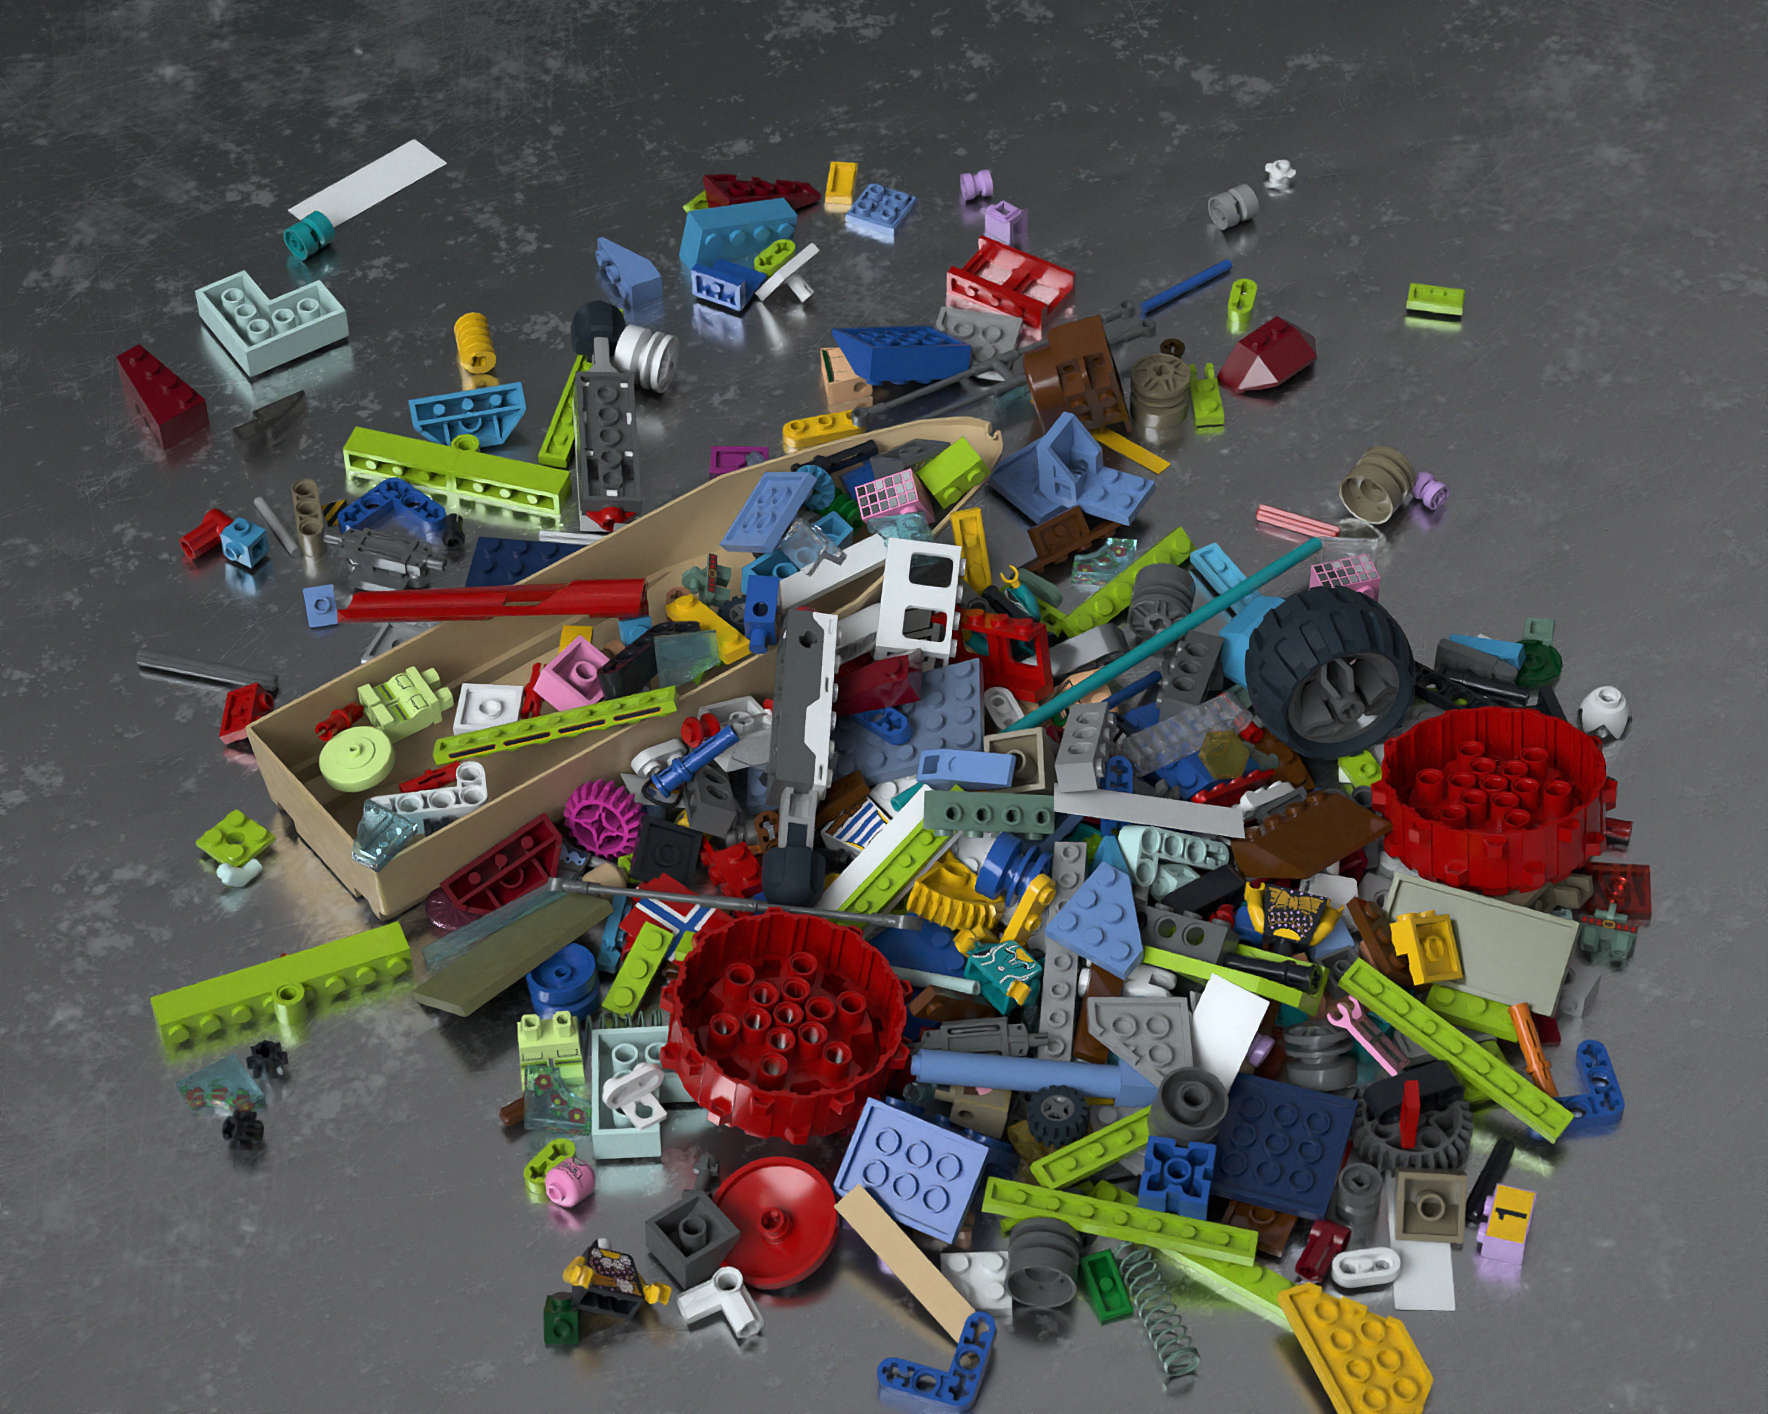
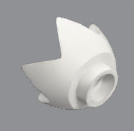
(1606, 707)

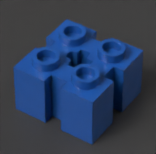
(1177, 1177)

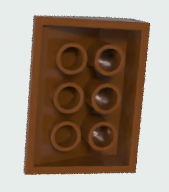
(1307, 837)

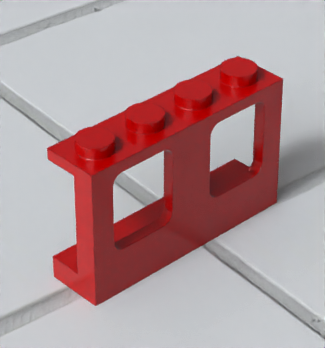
(1009, 297)
(999, 669)

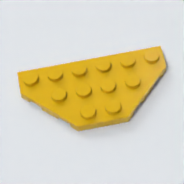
(1358, 1355)

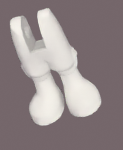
(1143, 981)

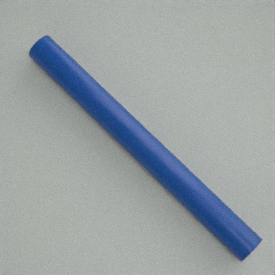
(1186, 286)
(1133, 689)

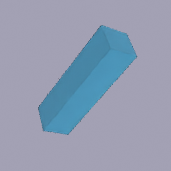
(1505, 651)

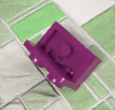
(731, 458)

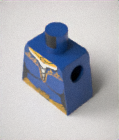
(764, 619)

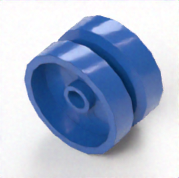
(565, 984)

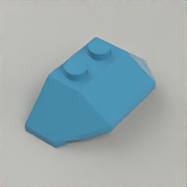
(481, 412)
(1237, 635)

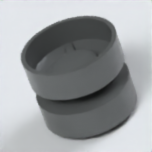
(1188, 1107)

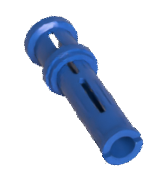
(683, 769)

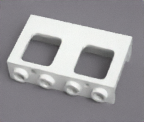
(901, 594)

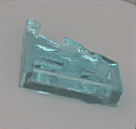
(905, 526)

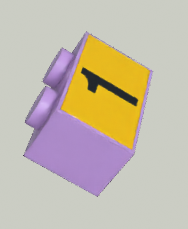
(1508, 1224)

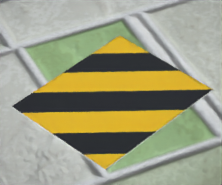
(332, 510)

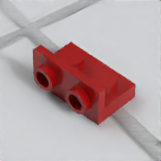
(243, 708)

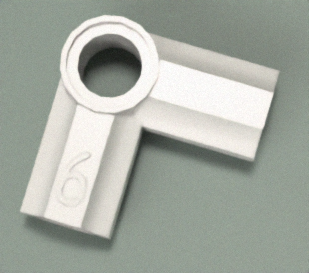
(711, 1297)

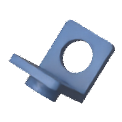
(320, 606)

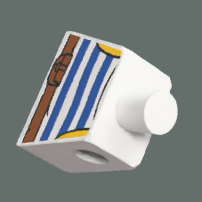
(855, 828)

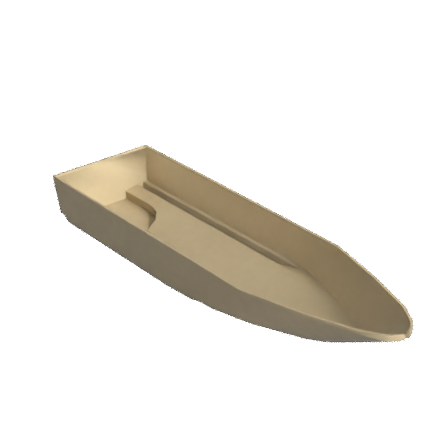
(504, 650)

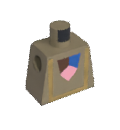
(976, 1107)

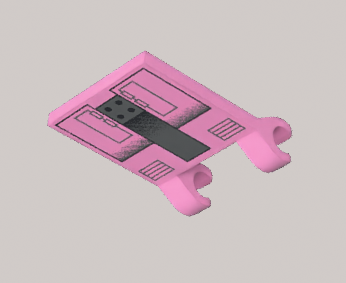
(1370, 1036)

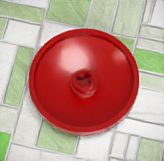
(782, 1218)

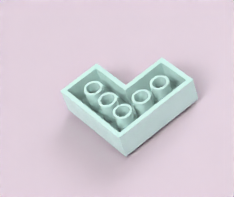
(268, 331)
(616, 1055)

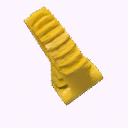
(949, 897)

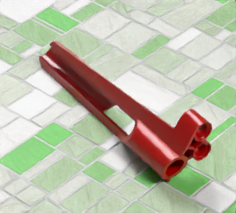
(593, 597)

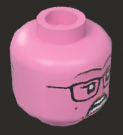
(570, 1182)

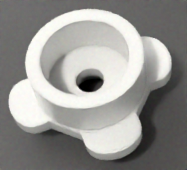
(1280, 172)

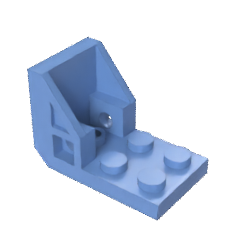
(1075, 475)

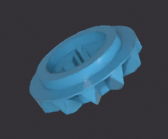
(824, 486)

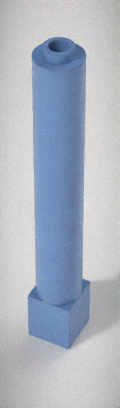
(1032, 1074)

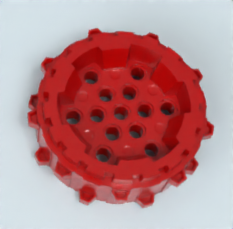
(1494, 799)
(785, 1024)

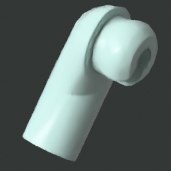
(239, 876)

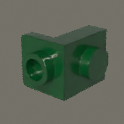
(560, 1320)

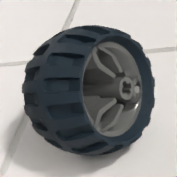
(1346, 703)

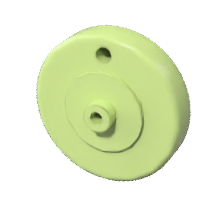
(357, 759)

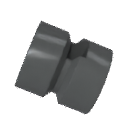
(1359, 1194)

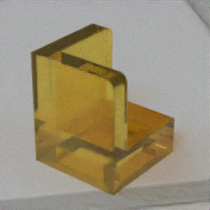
(1223, 754)

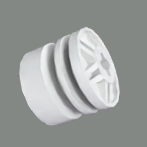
(647, 357)

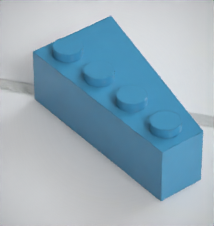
(779, 564)

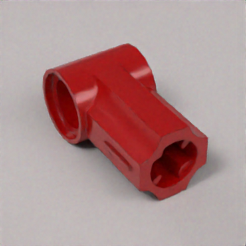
(206, 534)

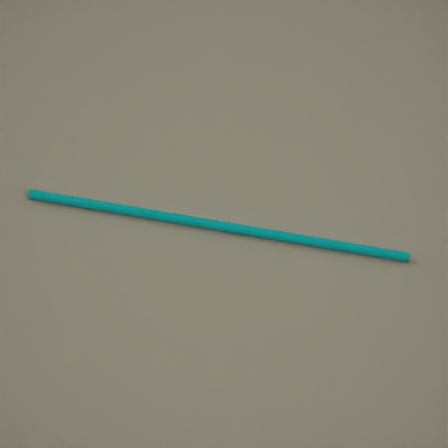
(1148, 647)

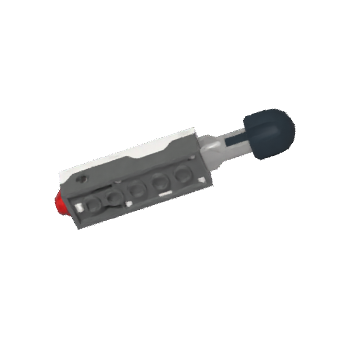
(604, 423)
(800, 753)

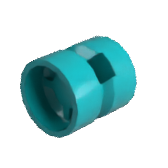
(308, 235)

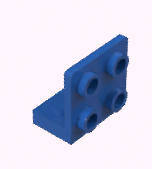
(726, 283)

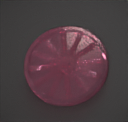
(443, 912)

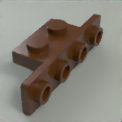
(1062, 535)

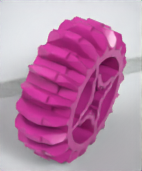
(599, 824)

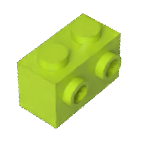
(953, 472)

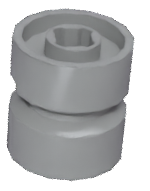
(1233, 206)

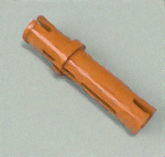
(1532, 1050)

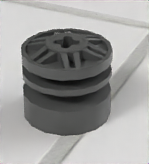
(1160, 598)
(1319, 1055)
(1042, 1262)

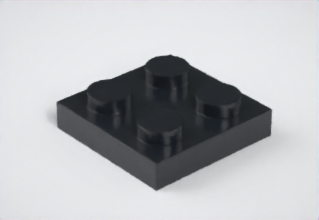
(665, 849)

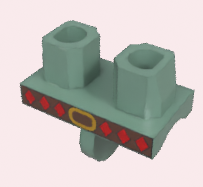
(705, 582)
(1608, 926)

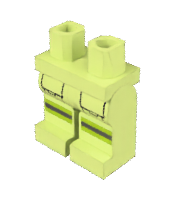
(405, 703)
(553, 1040)

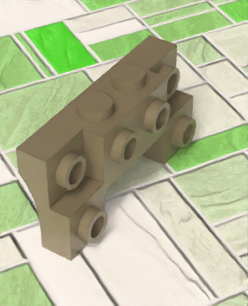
(1568, 893)

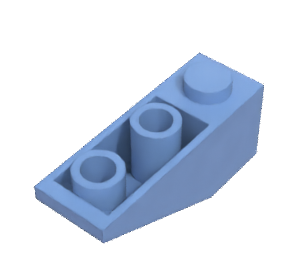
(632, 273)
(967, 769)

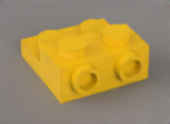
(1429, 946)

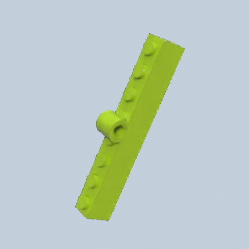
(458, 469)
(281, 984)

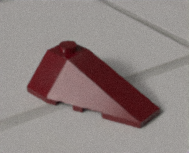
(726, 190)
(881, 684)

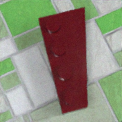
(162, 397)

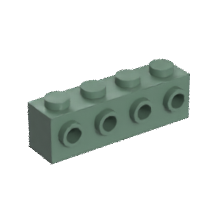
(988, 813)

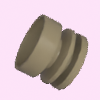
(1159, 391)
(1377, 484)

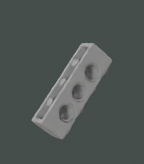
(1085, 747)

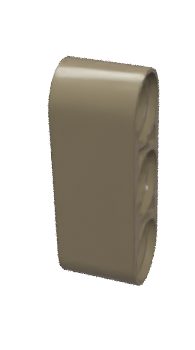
(308, 517)

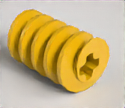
(475, 343)

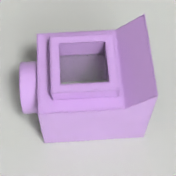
(1002, 218)

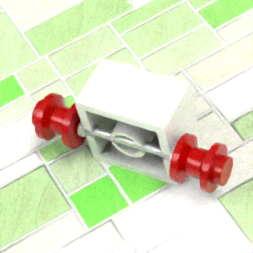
(716, 716)

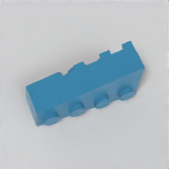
(735, 231)

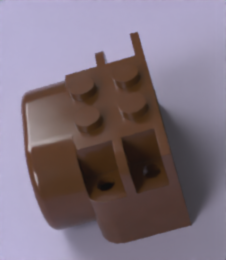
(1076, 377)

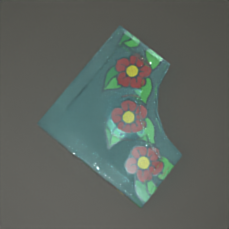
(1105, 563)
(222, 1086)
(551, 1105)

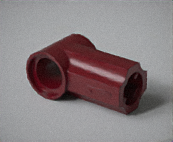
(1324, 1244)

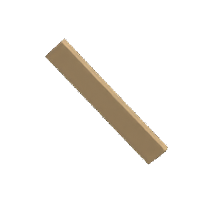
(907, 1262)

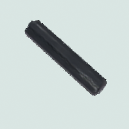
(1489, 1178)

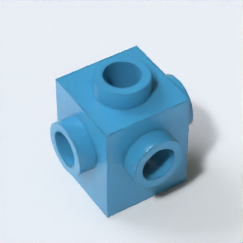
(245, 542)

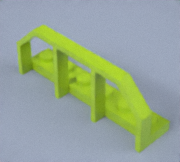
(1201, 971)

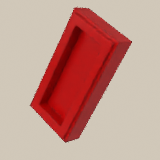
(1409, 1114)

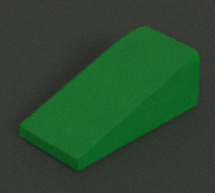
(1104, 1285)

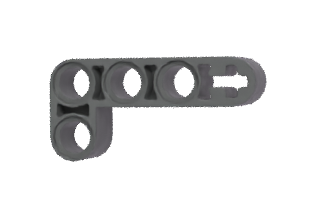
(1085, 652)

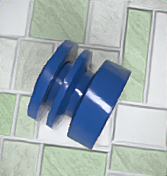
(1009, 870)

